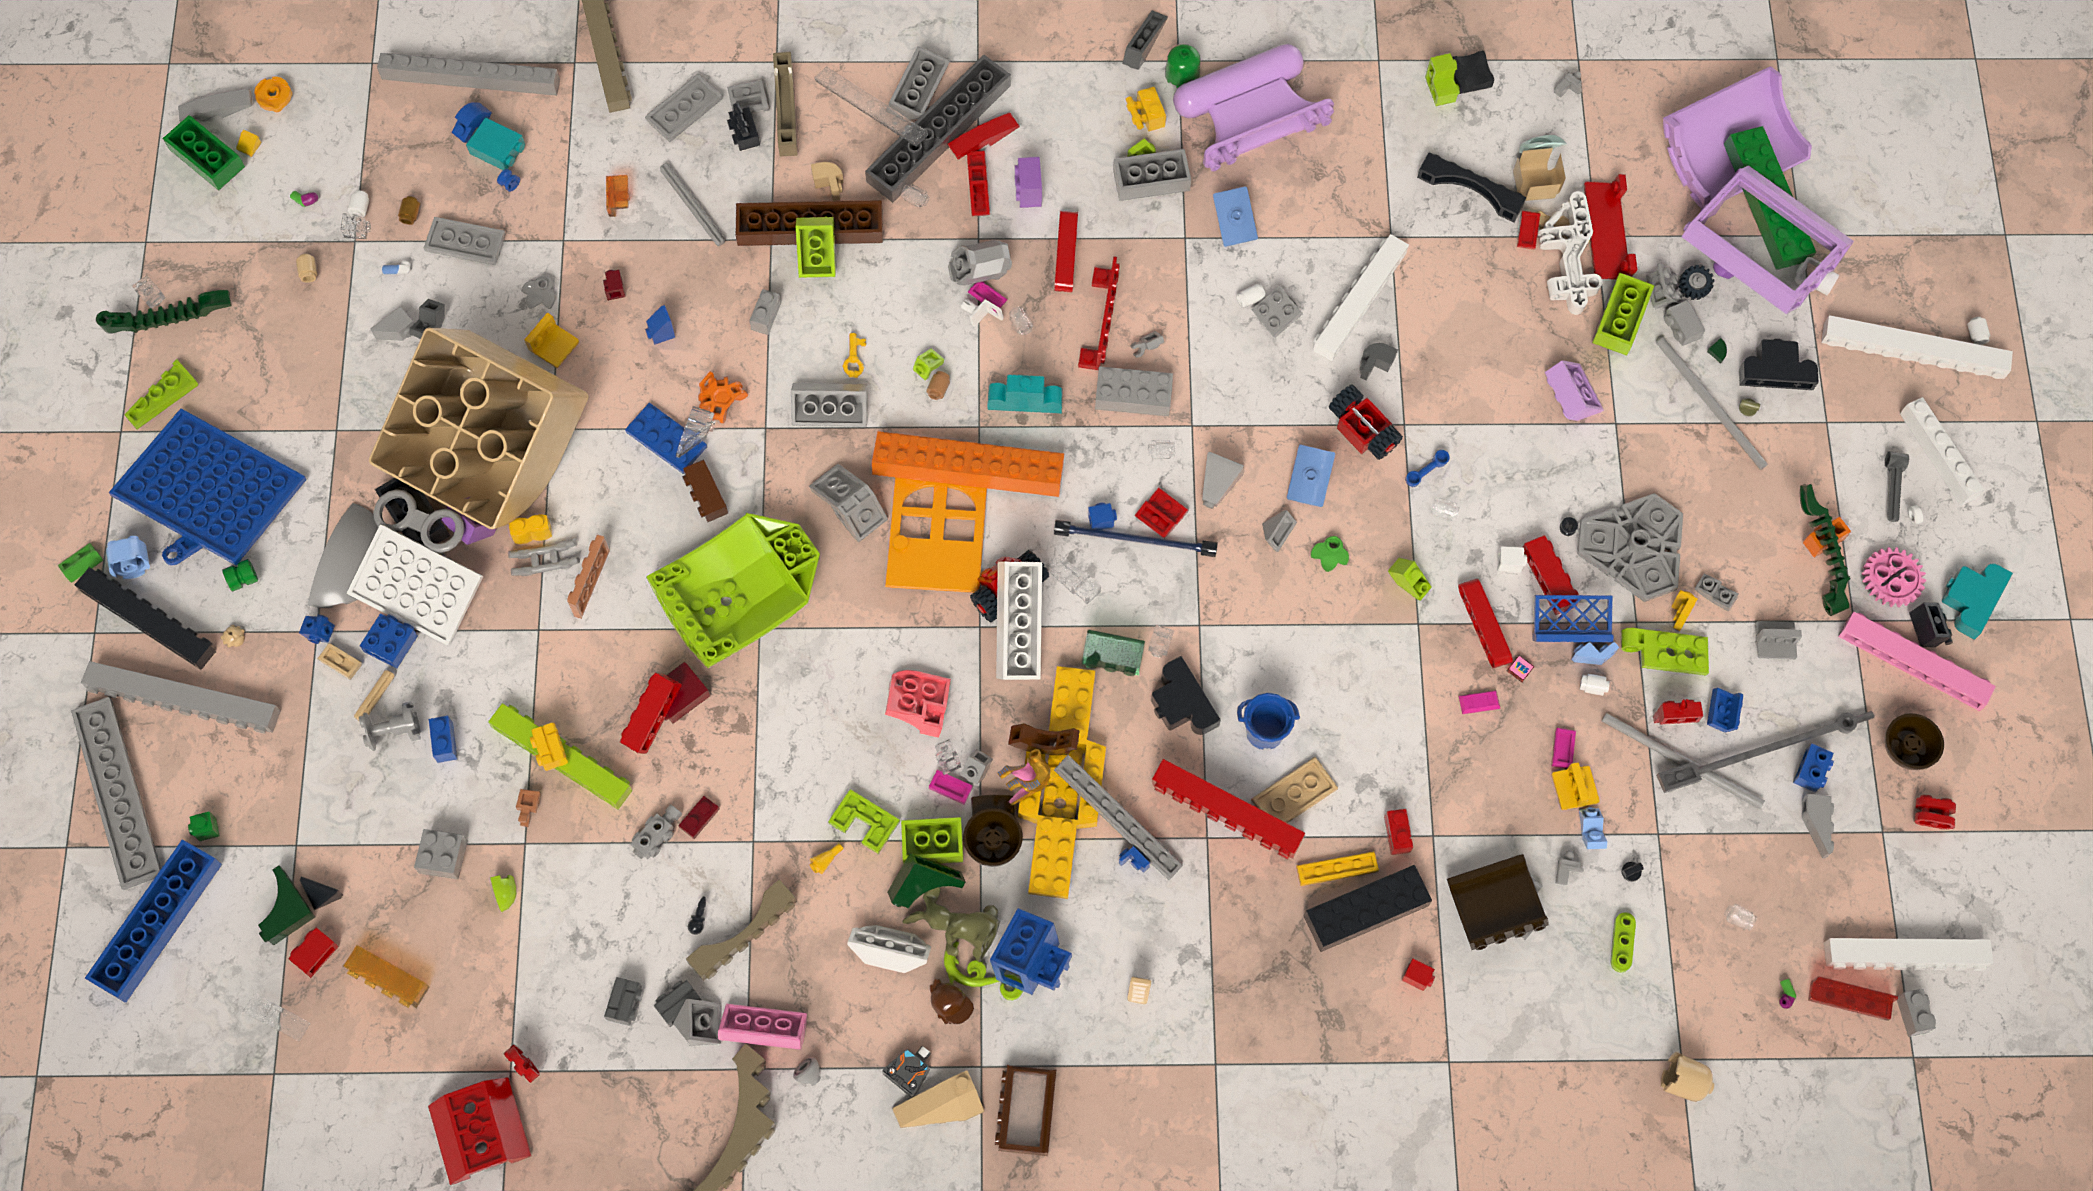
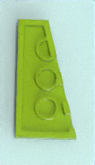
(168, 390)

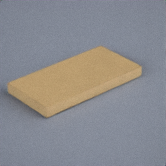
(1296, 791)

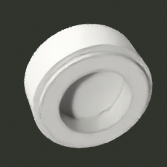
(1915, 514)

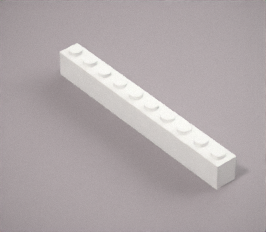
(1917, 347)

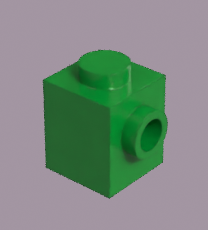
(203, 826)

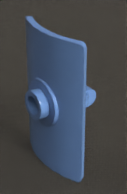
(1235, 216)
(1310, 475)

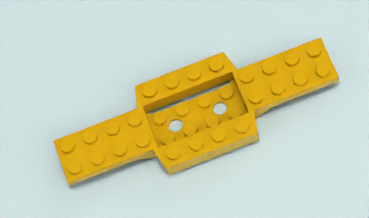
(1056, 826)

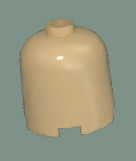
(1687, 1078)

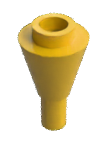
(822, 861)

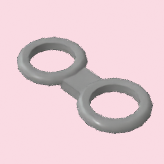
(419, 520)

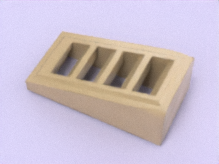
(1139, 990)

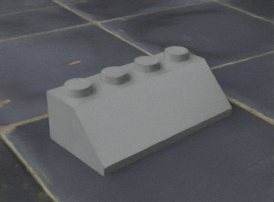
(918, 83)
(829, 404)

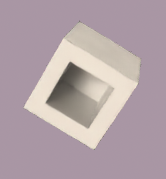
(1511, 559)

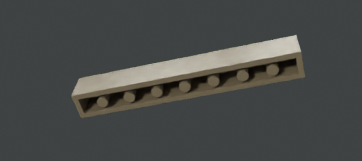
(607, 55)

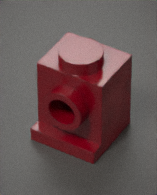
(613, 285)

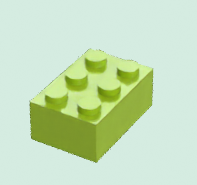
(816, 247)
(933, 839)

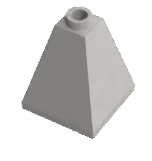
(1219, 479)

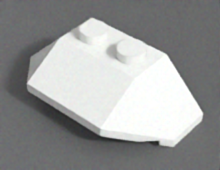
(889, 948)

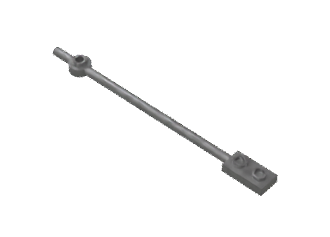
(1690, 774)

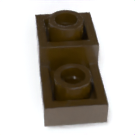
(983, 802)

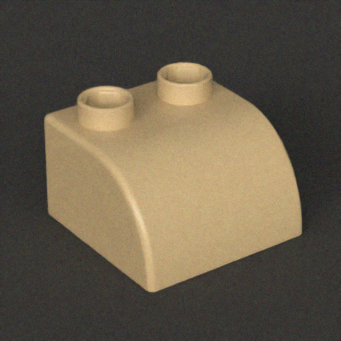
(477, 426)

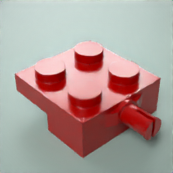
(1678, 713)

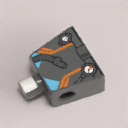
(908, 1070)

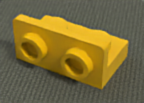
(1683, 604)

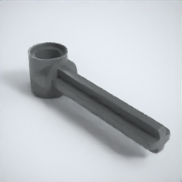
(1896, 464)

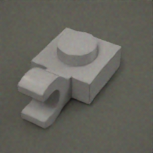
(1148, 342)

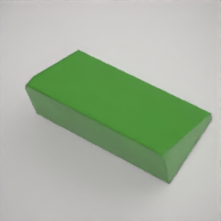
(79, 562)

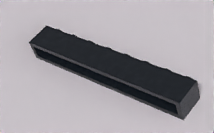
(145, 618)

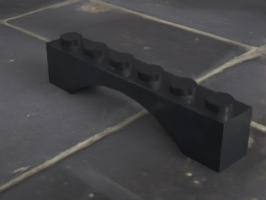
(1440, 171)

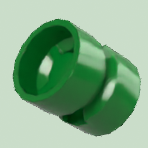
(239, 575)

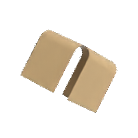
(1534, 178)

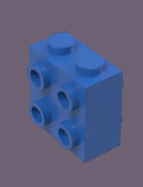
(389, 640)

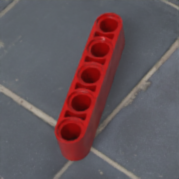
(1066, 251)
(1485, 623)

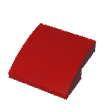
(1161, 513)

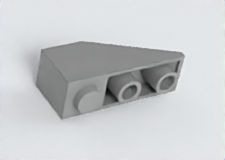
(1817, 818)

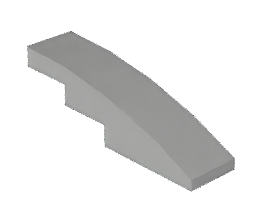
(217, 104)

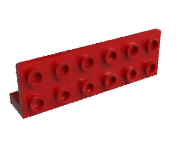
(1608, 235)
(1102, 279)

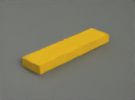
(1337, 868)

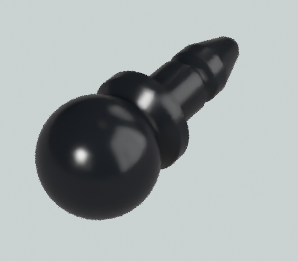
(696, 925)

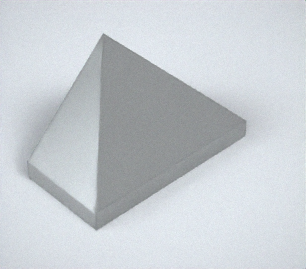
(1278, 529)

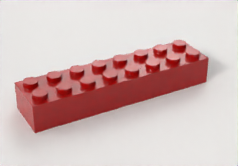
(1228, 809)

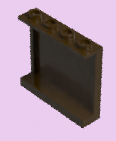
(1497, 902)

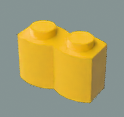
(534, 528)

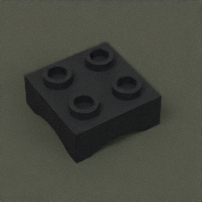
(1473, 72)

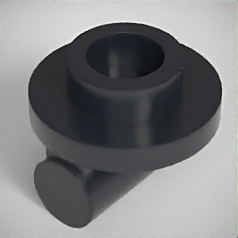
(1632, 871)

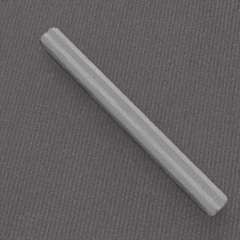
(691, 203)

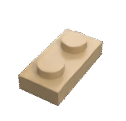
(339, 661)

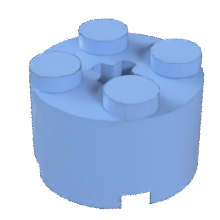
(127, 557)

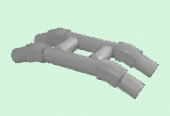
(536, 567)

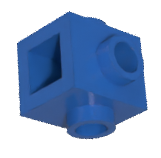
(317, 629)

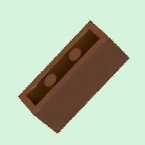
(704, 491)

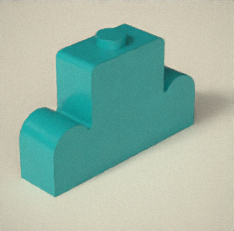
(1025, 395)
(1975, 596)

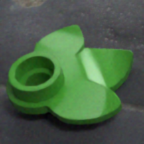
(1330, 556)

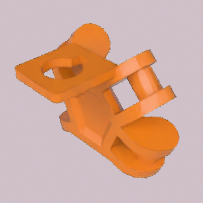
(721, 395)

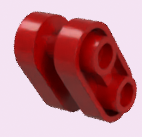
(1943, 807)

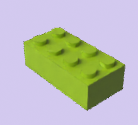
(1623, 314)

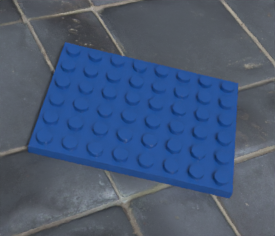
(208, 486)

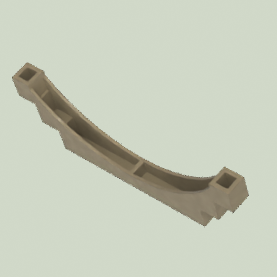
(750, 1125)

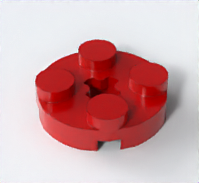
(523, 1065)

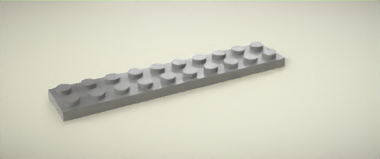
(116, 793)

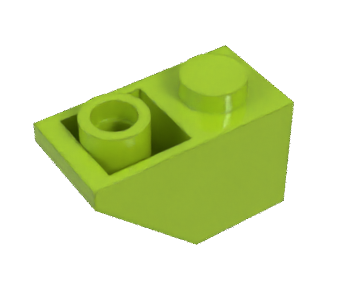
(1410, 578)

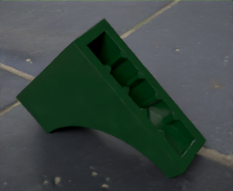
(920, 876)
(288, 912)

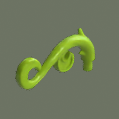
(979, 980)

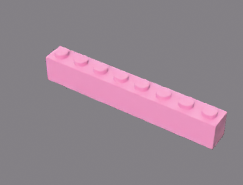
(1917, 661)

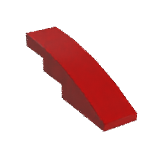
(982, 135)
(978, 183)

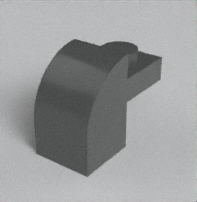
(430, 316)
(1377, 355)

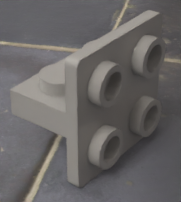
(1665, 287)
(1777, 639)

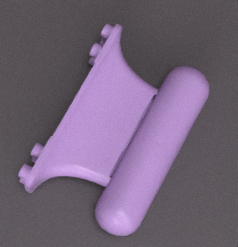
(1251, 104)

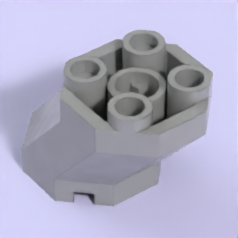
(979, 262)

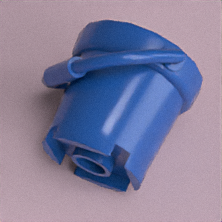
(1268, 719)

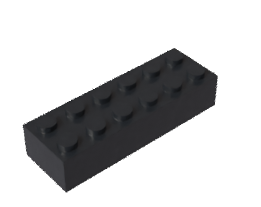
(1367, 908)

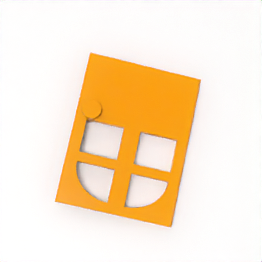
(935, 561)

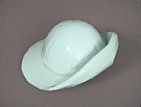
(1542, 142)

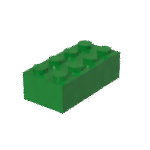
(203, 152)

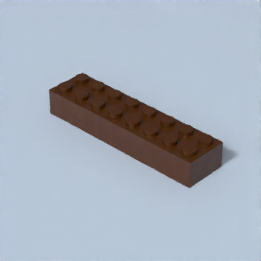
(776, 221)

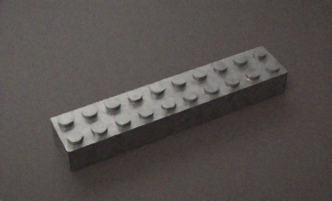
(944, 122)

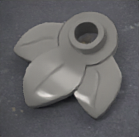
(538, 294)

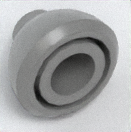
(807, 1072)

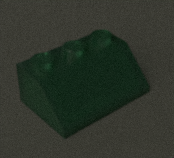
(1113, 652)

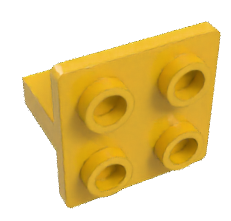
(1575, 787)

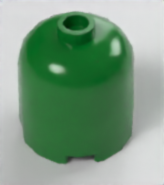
(1182, 65)

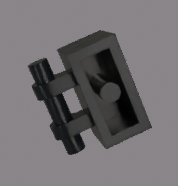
(743, 127)
(1930, 625)

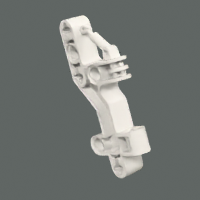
(1572, 284)

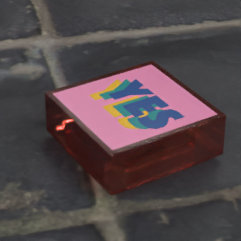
(1520, 668)

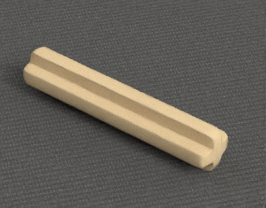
(375, 694)

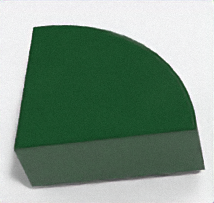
(1718, 350)

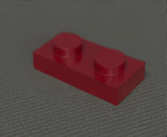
(699, 817)

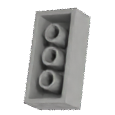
(1152, 174)
(1134, 391)

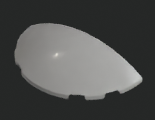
(342, 558)

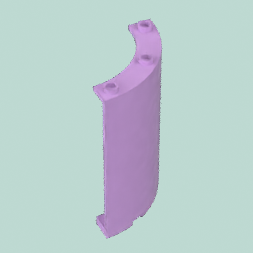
(1702, 128)

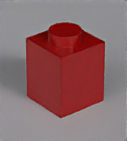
(1419, 975)

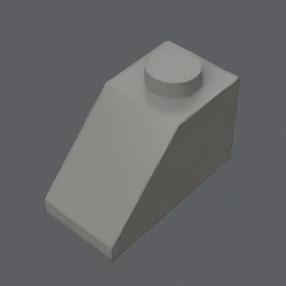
(393, 326)

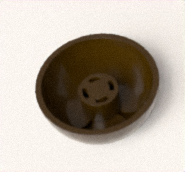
(1919, 735)
(992, 827)

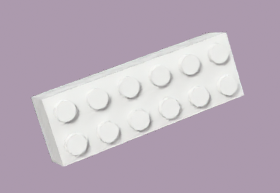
(1019, 620)

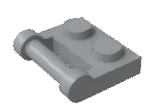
(748, 93)

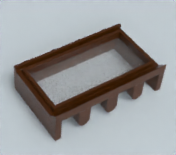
(1026, 1110)

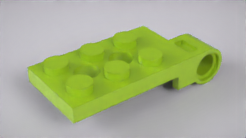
(1654, 653)

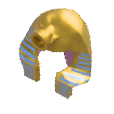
(1030, 776)

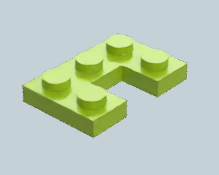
(879, 820)

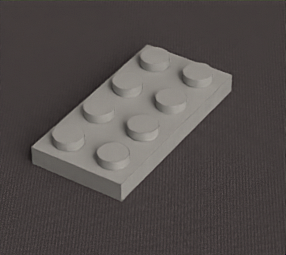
(683, 107)
(464, 241)

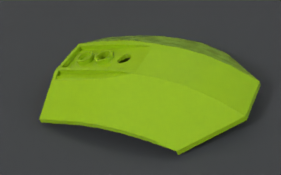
(756, 563)

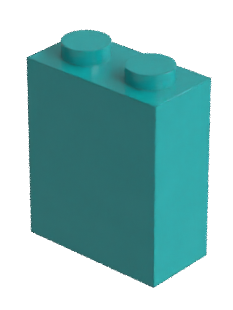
(496, 144)

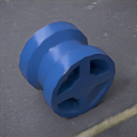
(508, 180)

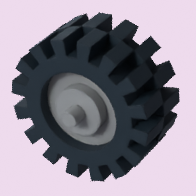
(1696, 282)

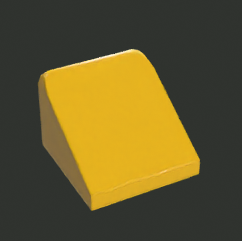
(248, 143)

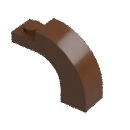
(1048, 742)

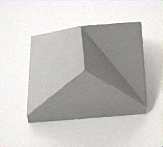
(699, 1022)

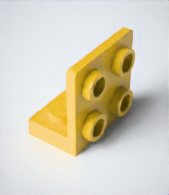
(550, 341)

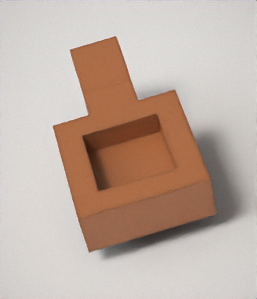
(527, 803)

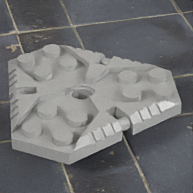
(1644, 567)

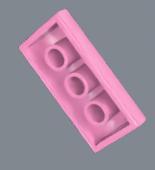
(763, 1026)

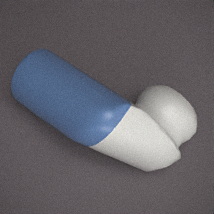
(403, 268)

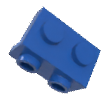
(1725, 710)

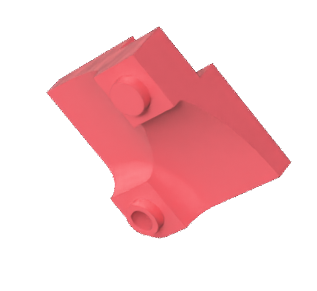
(918, 700)

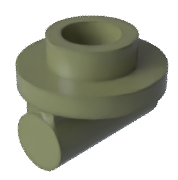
(1748, 407)

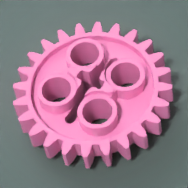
(1882, 563)

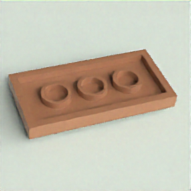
(587, 579)

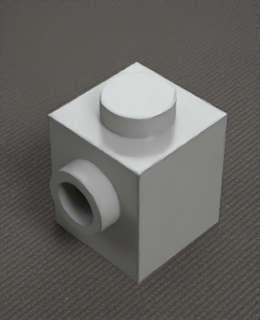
(976, 767)

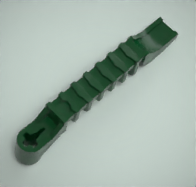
(207, 302)
(1836, 599)

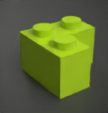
(1441, 79)

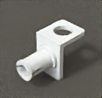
(979, 312)

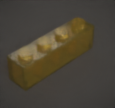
(385, 976)

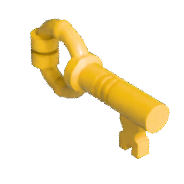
(853, 343)

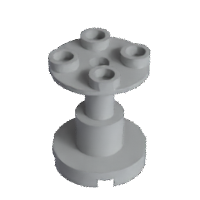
(397, 725)

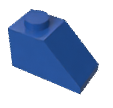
(660, 326)

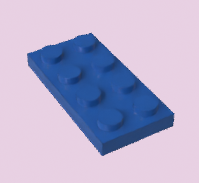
(662, 437)

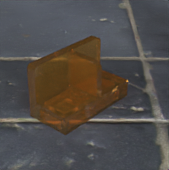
(616, 194)

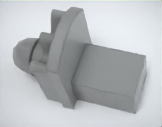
(1569, 82)
(1566, 865)

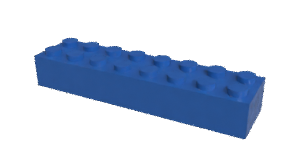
(153, 921)

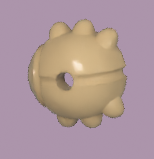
(235, 639)

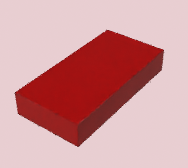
(1528, 230)

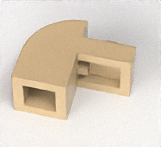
(826, 175)

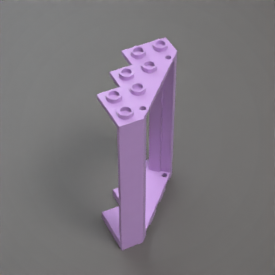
(1745, 268)

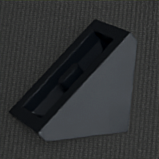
(319, 893)

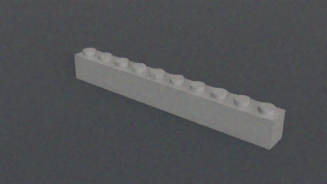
(468, 74)
(180, 697)

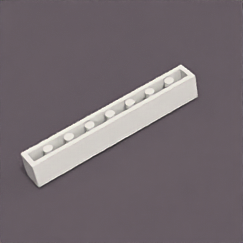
(1360, 298)
(1908, 953)

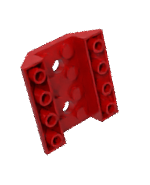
(492, 1122)

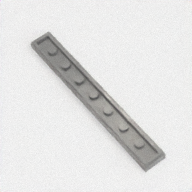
(1118, 817)

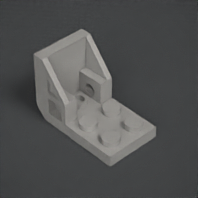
(851, 501)

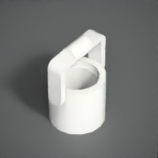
(1827, 283)

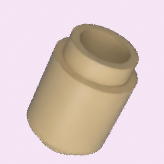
(306, 268)

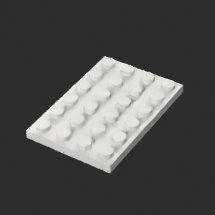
(415, 584)

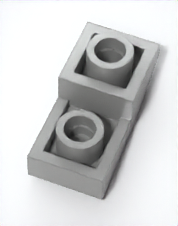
(1716, 593)

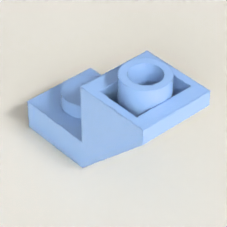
(1590, 655)
(1592, 828)

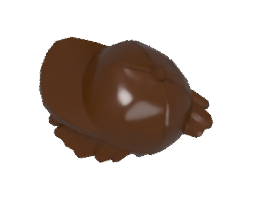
(950, 1003)

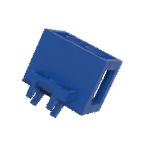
(1030, 951)

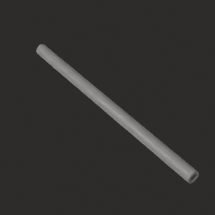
(1712, 403)
(1682, 760)

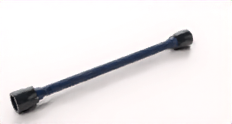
(1064, 528)

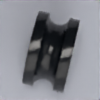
(1567, 532)

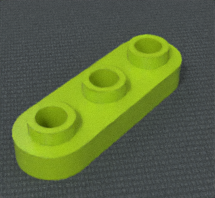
(1619, 949)

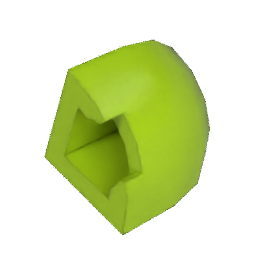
(504, 891)

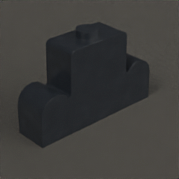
(1778, 367)
(1183, 700)

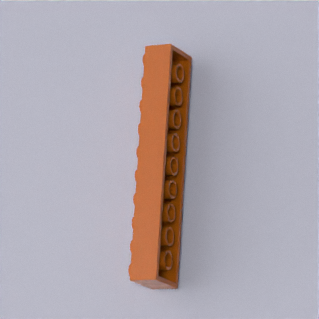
(967, 464)

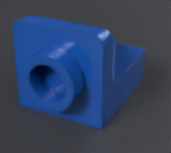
(1138, 861)

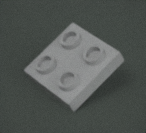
(1277, 311)

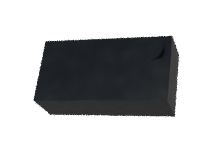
(398, 510)

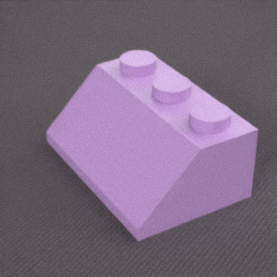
(1573, 390)

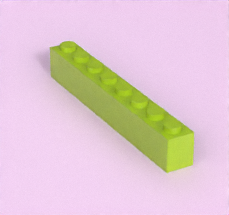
(579, 768)

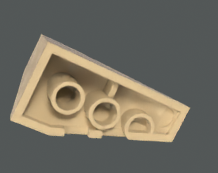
(945, 1102)

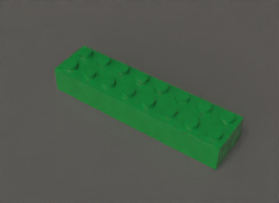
(1783, 240)

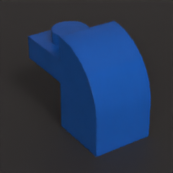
(469, 119)

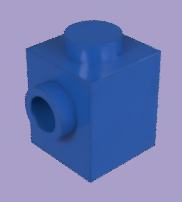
(1101, 516)

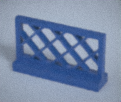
(1572, 635)

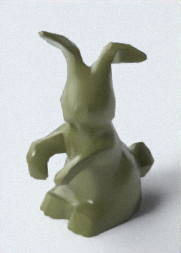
(975, 928)

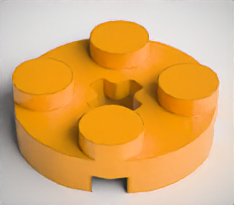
(273, 103)

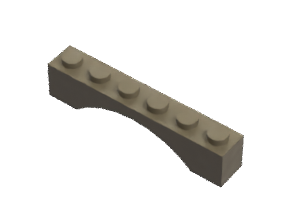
(785, 104)
(710, 957)

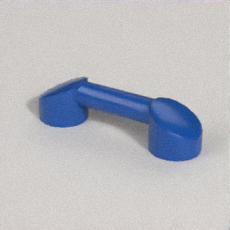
(1439, 460)

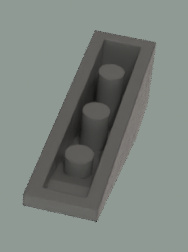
(1143, 40)

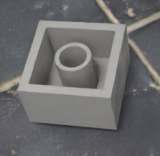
(440, 854)

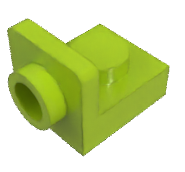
(1141, 148)
(927, 363)

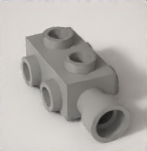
(655, 837)

